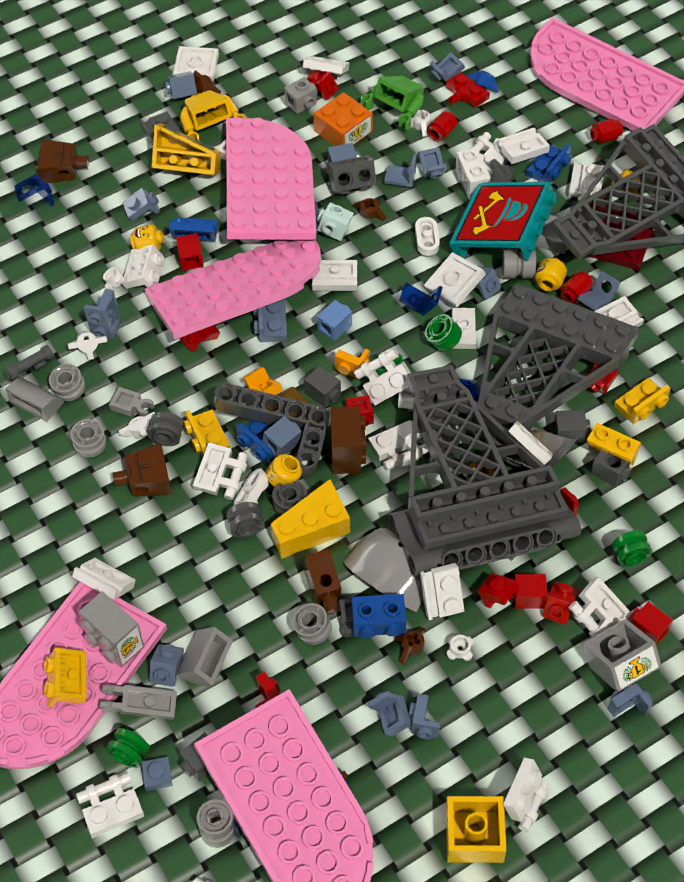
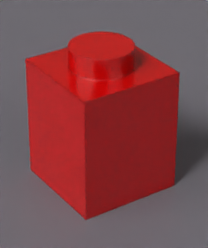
(189, 252)
(531, 591)
(651, 622)

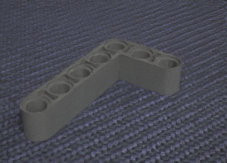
(284, 407)

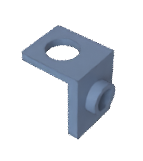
(401, 175)
(597, 297)

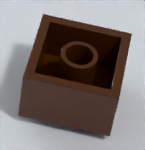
(347, 440)

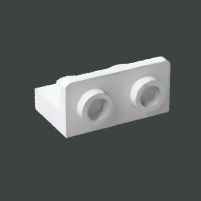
(471, 170)
(143, 267)

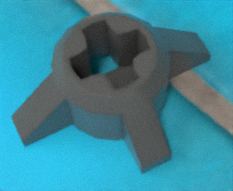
(499, 175)

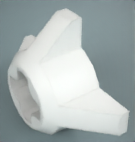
(421, 121)
(89, 345)
(137, 427)

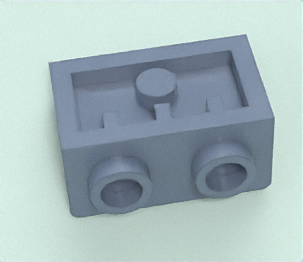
(104, 317)
(271, 322)

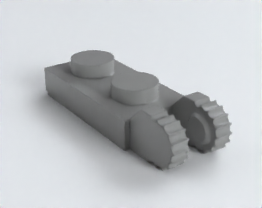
(141, 701)

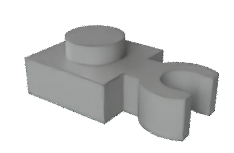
(128, 402)

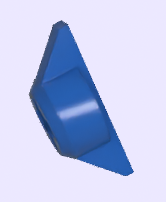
(484, 79)

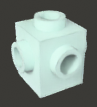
(334, 221)

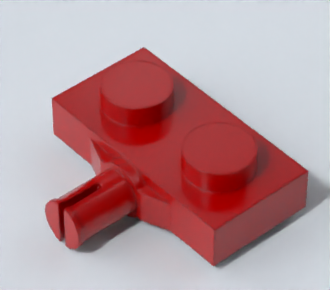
(466, 90)

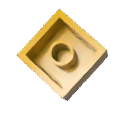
(475, 829)

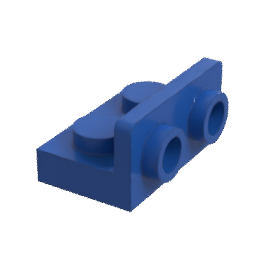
(549, 165)
(186, 226)
(252, 437)

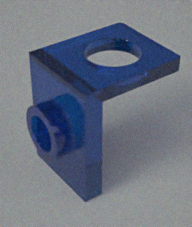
(37, 186)
(419, 300)

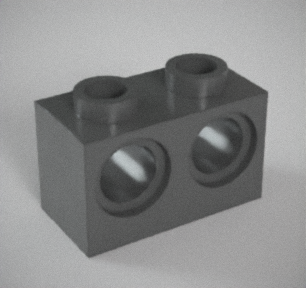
(352, 168)

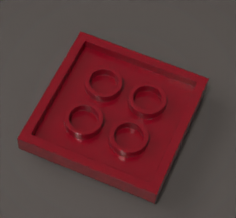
(630, 258)

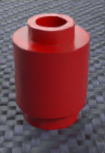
(442, 126)
(606, 131)
(575, 286)

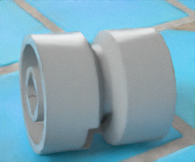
(515, 264)
(216, 823)

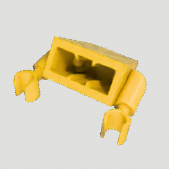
(206, 110)

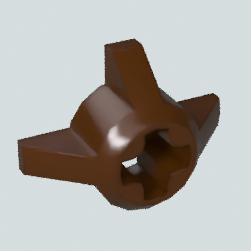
(204, 83)
(370, 208)
(411, 643)

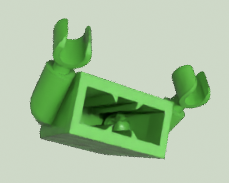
(399, 93)

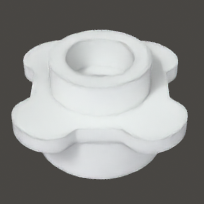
(113, 277)
(463, 641)

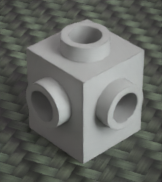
(300, 95)

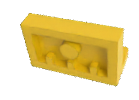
(642, 400)
(204, 429)
(614, 443)
(65, 676)

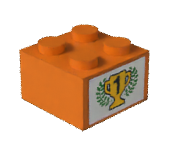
(343, 121)

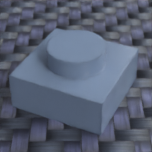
(157, 773)

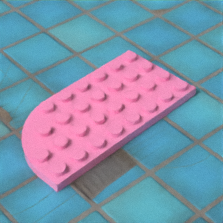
(603, 76)
(268, 182)
(234, 285)
(42, 734)
(289, 796)

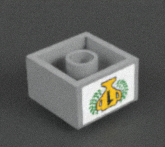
(111, 629)
(622, 655)

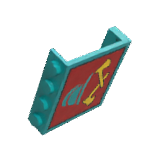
(504, 216)

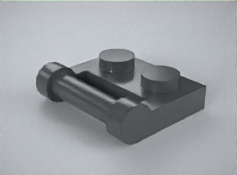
(34, 361)

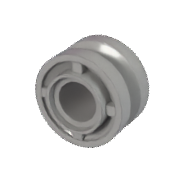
(63, 374)
(88, 429)
(304, 616)

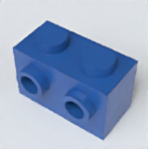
(379, 615)

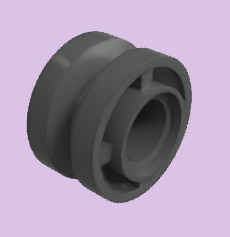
(165, 429)
(282, 492)
(245, 519)

